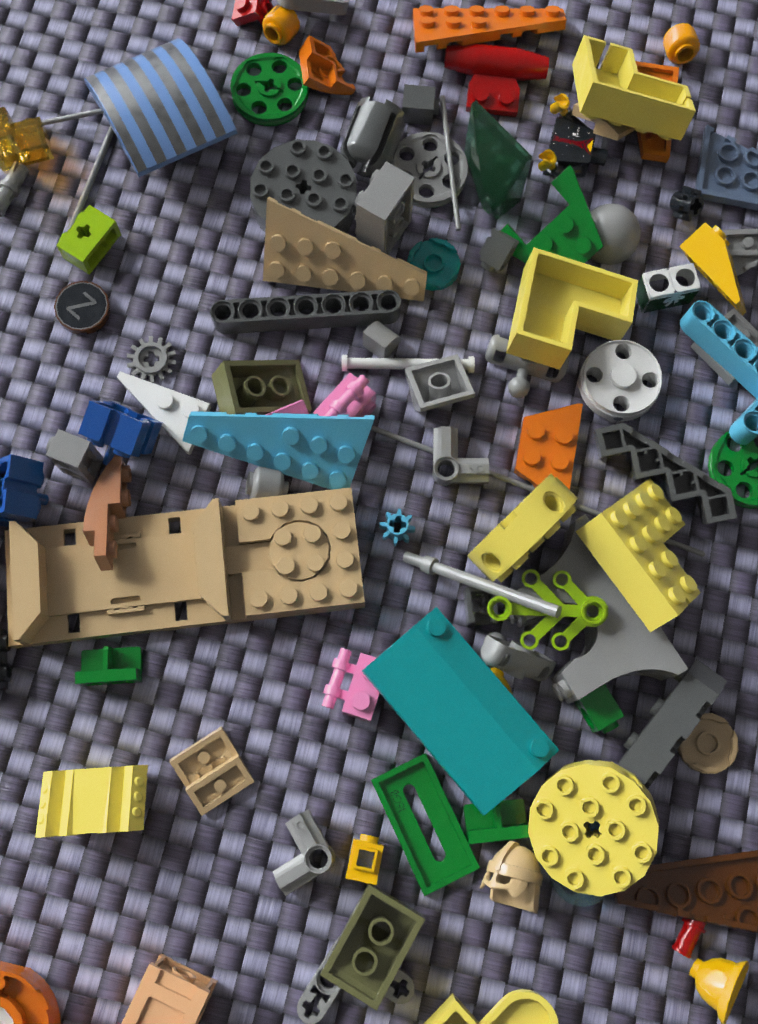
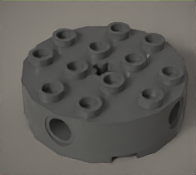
(306, 178)

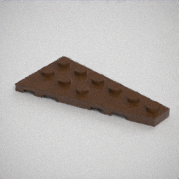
(704, 889)

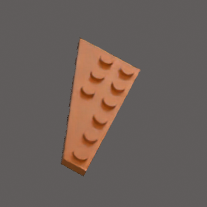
(480, 24)

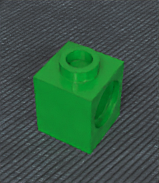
(600, 710)

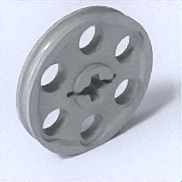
(423, 160)

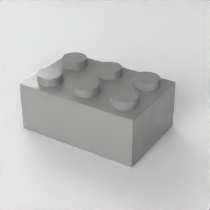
(384, 208)

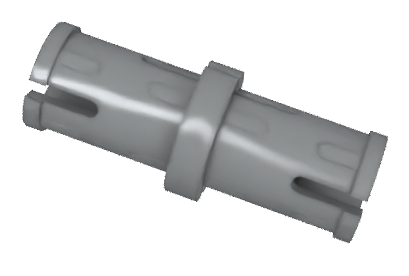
(10, 185)

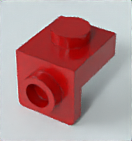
(250, 10)

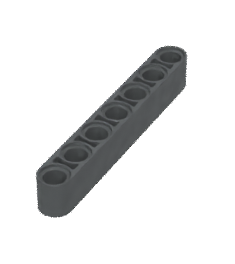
(295, 304)

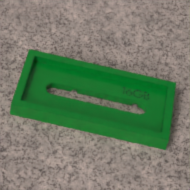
(458, 855)

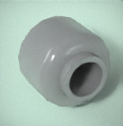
(266, 483)

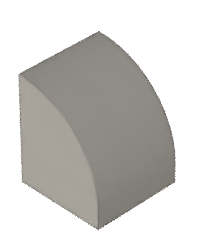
(380, 339)

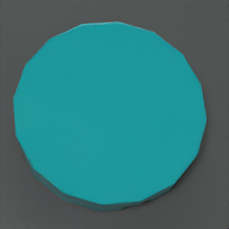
(439, 261)

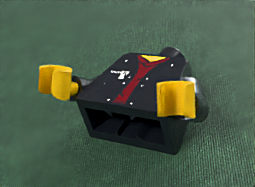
(570, 143)

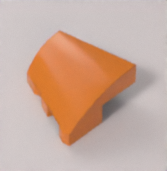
(322, 69)

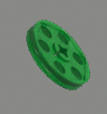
(265, 80)
(738, 463)

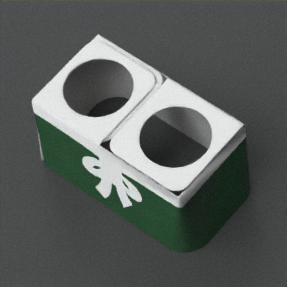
(668, 298)

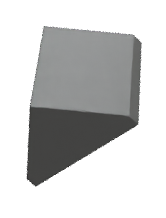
(438, 383)

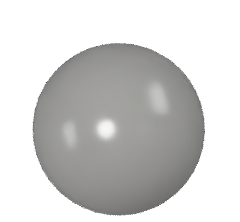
(618, 231)

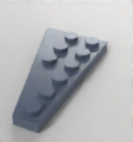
(727, 171)

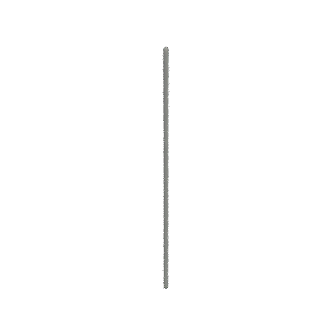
(522, 485)

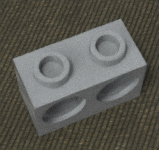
(74, 456)

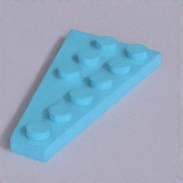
(298, 445)

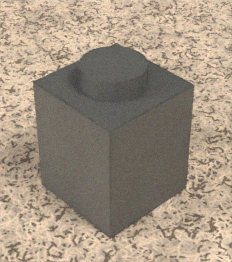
(419, 104)

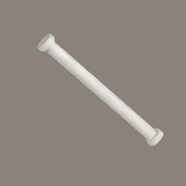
(395, 363)

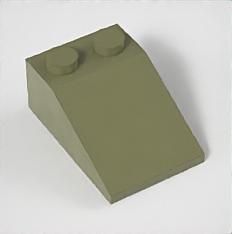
(259, 386)
(372, 946)

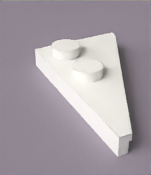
(165, 406)

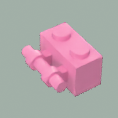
(349, 398)
(361, 696)

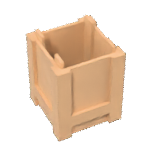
(170, 994)

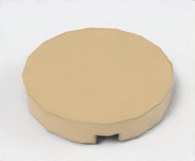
(710, 734)

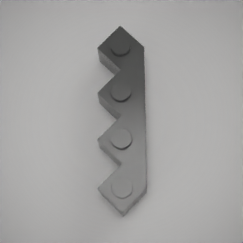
(678, 476)
(671, 722)

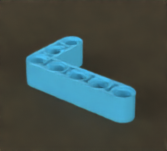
(733, 352)

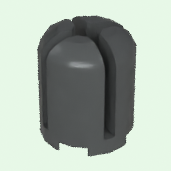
(372, 136)

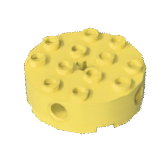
(524, 529)
(587, 859)

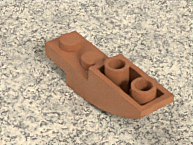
(104, 508)

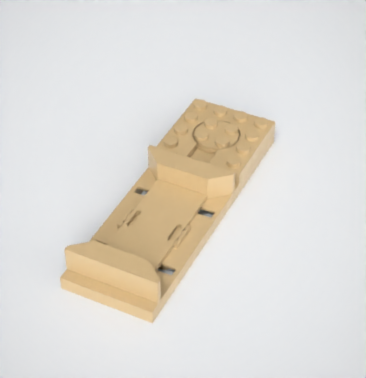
(226, 563)

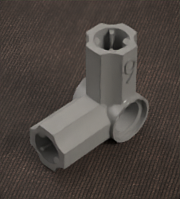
(446, 453)
(302, 868)

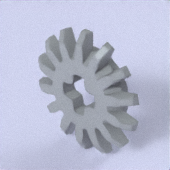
(142, 353)

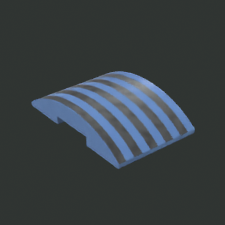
(161, 106)

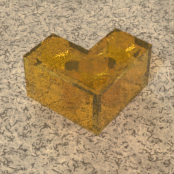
(23, 141)

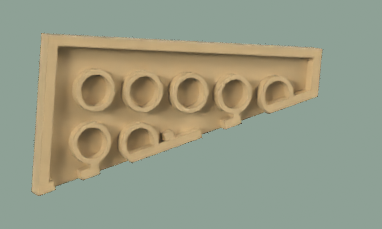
(323, 257)

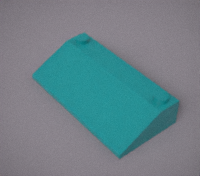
(460, 711)

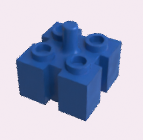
(119, 428)
(18, 489)

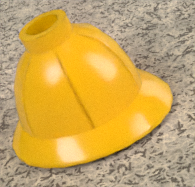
(719, 983)

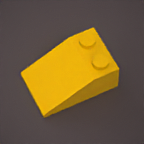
(712, 258)

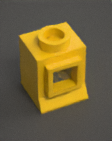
(365, 859)

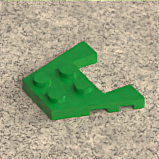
(571, 232)

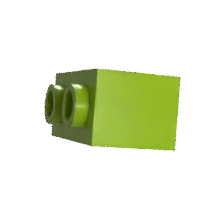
(88, 239)

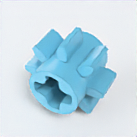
(389, 527)

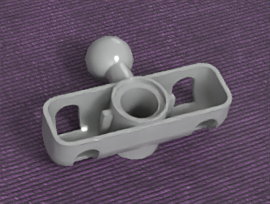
(519, 386)
(515, 659)

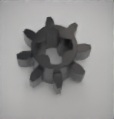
(686, 203)

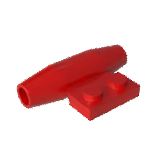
(495, 74)

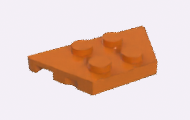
(549, 445)

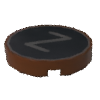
(82, 307)

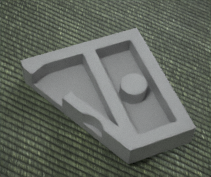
(743, 248)

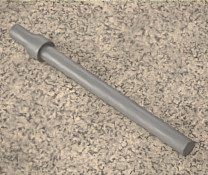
(432, 566)

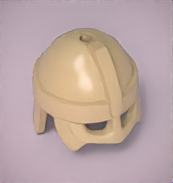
(515, 877)

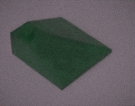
(495, 162)

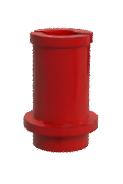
(688, 937)

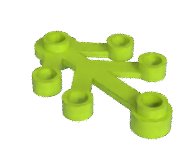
(548, 622)

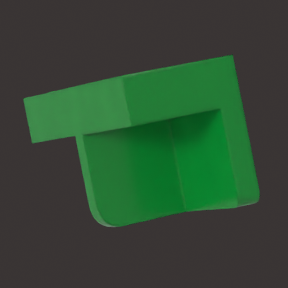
(110, 666)
(501, 823)

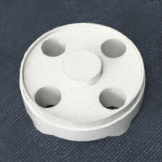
(620, 380)

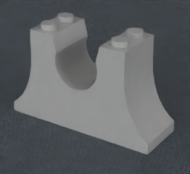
(617, 646)

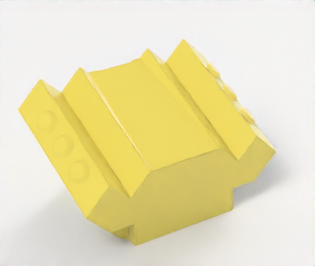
(92, 801)

